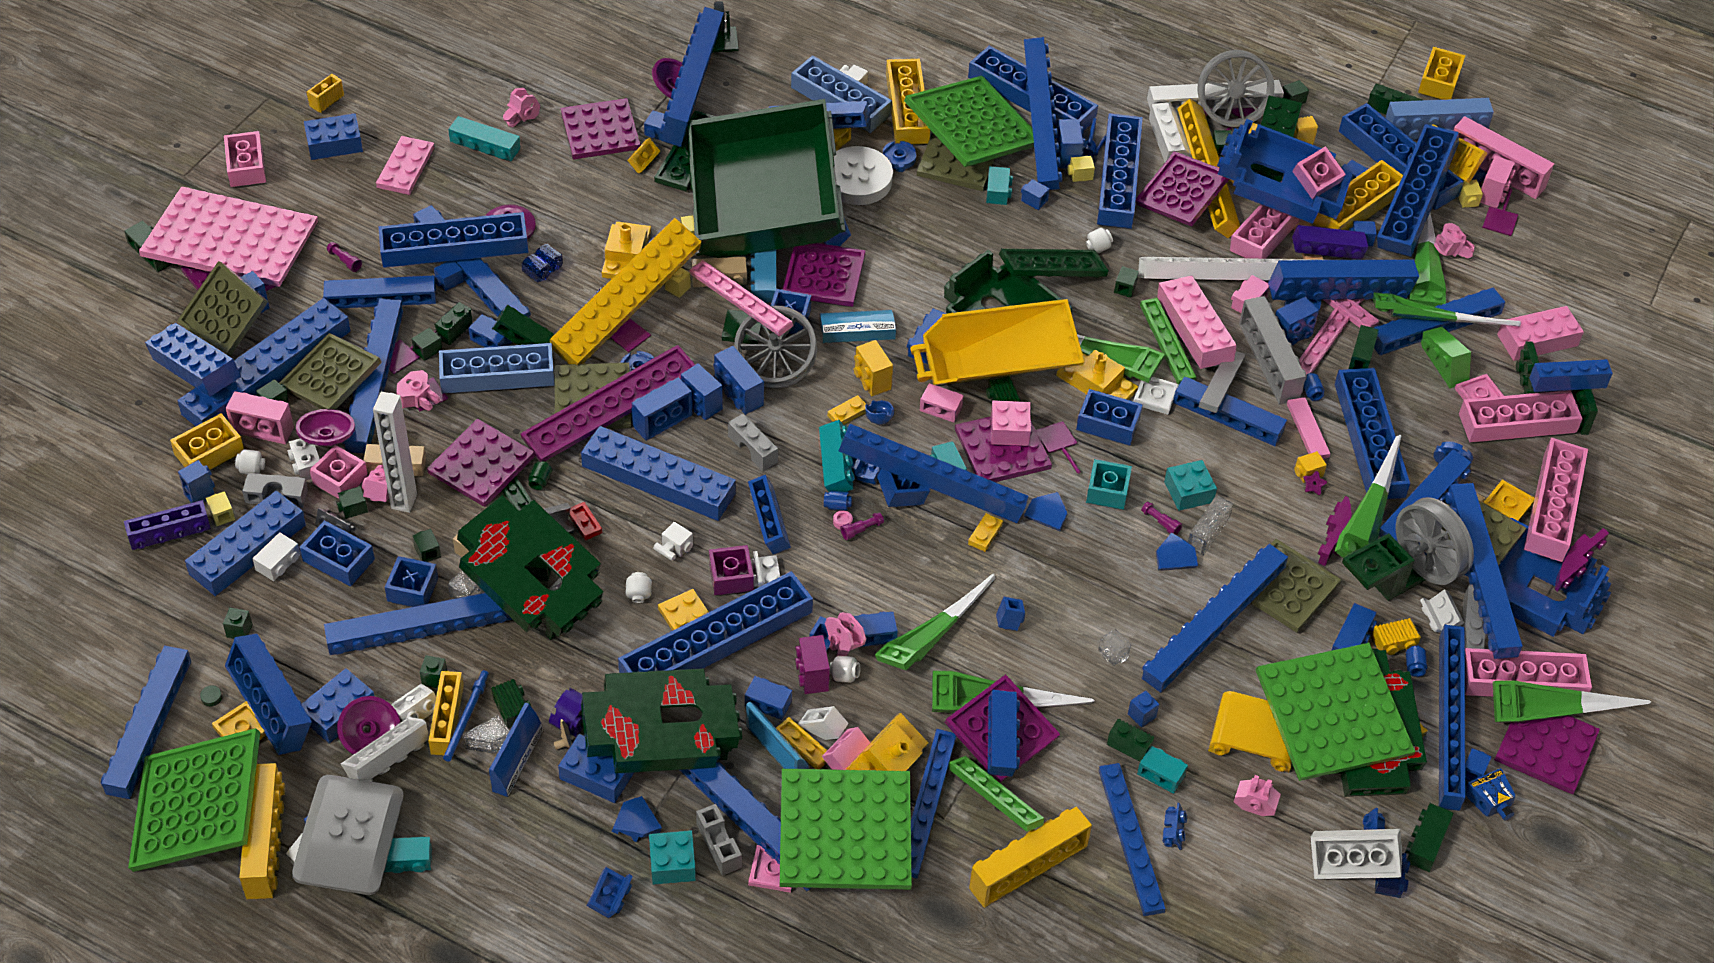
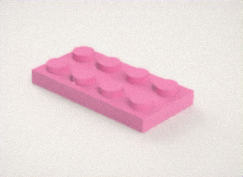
(405, 165)

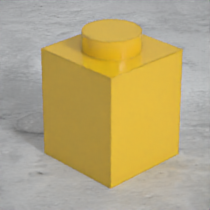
(1308, 464)

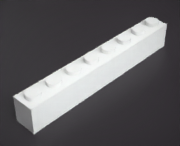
(1179, 94)
(395, 451)

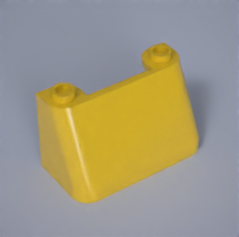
(1248, 726)

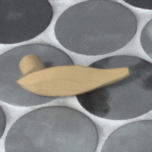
(566, 737)

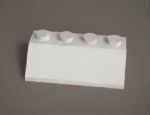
(1168, 130)
(387, 750)
(1357, 854)

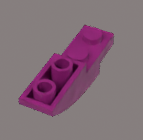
(1336, 524)
(1578, 557)

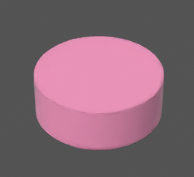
(841, 518)

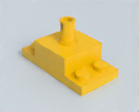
(1466, 160)
(623, 245)
(1099, 375)
(892, 748)

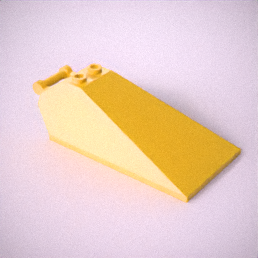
(999, 343)

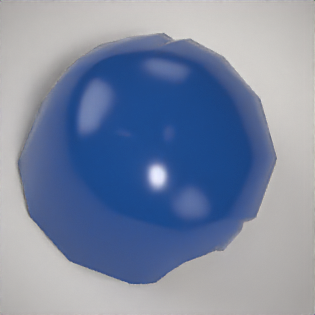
(879, 412)

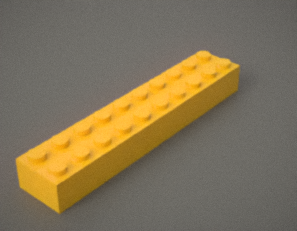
(625, 293)

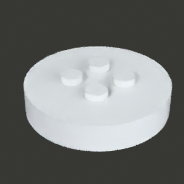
(862, 175)

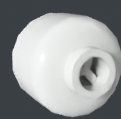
(1099, 240)
(249, 462)
(638, 587)
(844, 669)

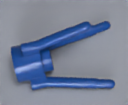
(1090, 146)

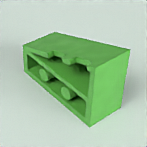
(1447, 355)

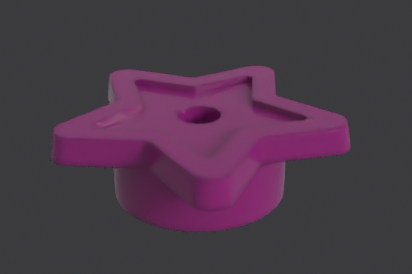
(1314, 478)

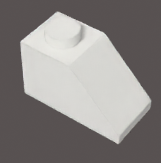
(824, 722)

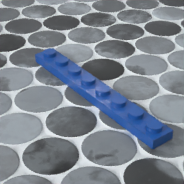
(929, 796)
(1131, 840)

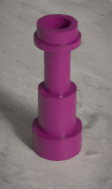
(352, 262)
(1171, 525)
(850, 530)

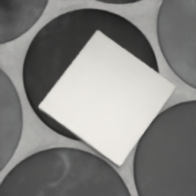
(1156, 394)

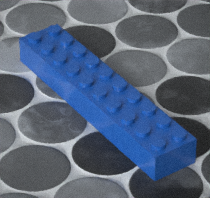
(691, 76)
(269, 359)
(724, 629)

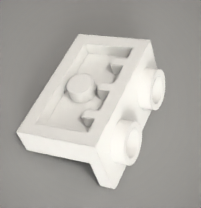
(765, 569)
(1441, 611)
(416, 703)

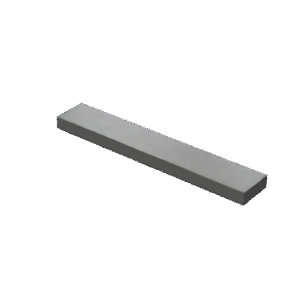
(1221, 383)

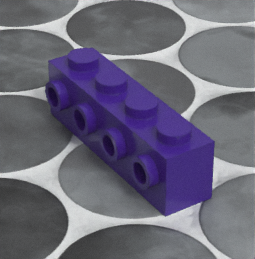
(1330, 242)
(167, 525)

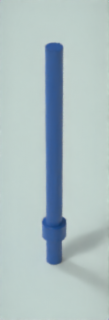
(477, 689)

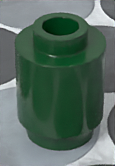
(539, 475)

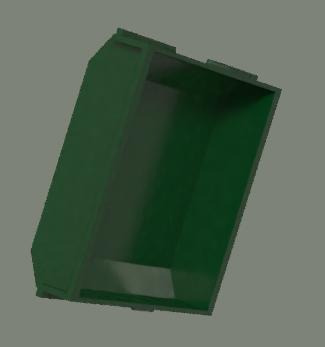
(764, 179)

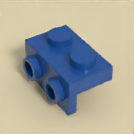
(609, 893)

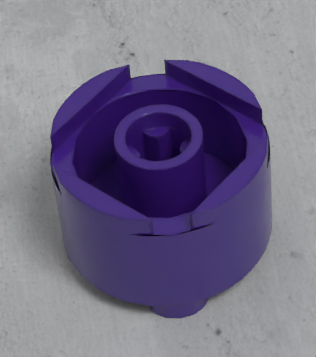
(569, 710)

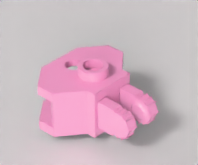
(520, 107)
(1453, 242)
(416, 391)
(844, 635)
(1257, 796)

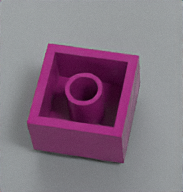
(731, 570)
(812, 664)

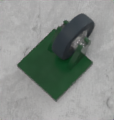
(727, 37)

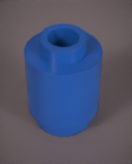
(1313, 387)
(837, 500)
(1416, 661)

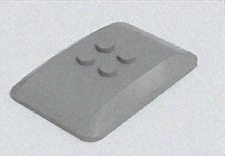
(348, 835)

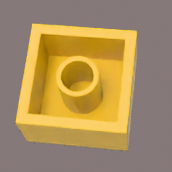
(873, 368)

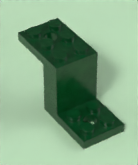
(1583, 397)
(1385, 566)

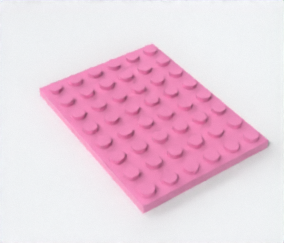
(242, 234)

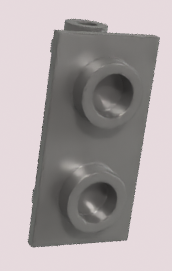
(335, 520)

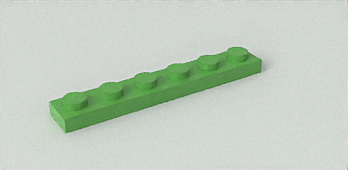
(1167, 340)
(996, 793)

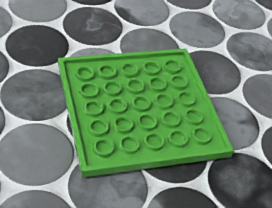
(972, 120)
(1334, 711)
(195, 800)
(845, 829)

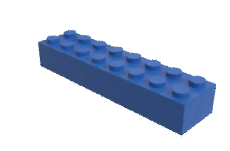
(1011, 82)
(1386, 142)
(1120, 171)
(1418, 190)
(453, 239)
(1341, 279)
(1370, 427)
(658, 473)

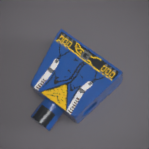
(1492, 794)

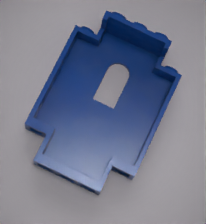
(1280, 154)
(1543, 613)

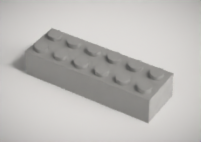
(1272, 349)

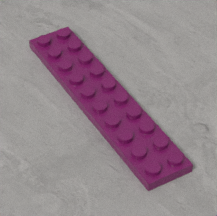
(604, 405)

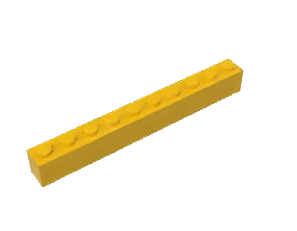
(1203, 149)

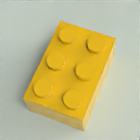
(1441, 74)
(209, 443)

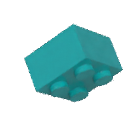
(1108, 484)
(1190, 485)
(672, 857)

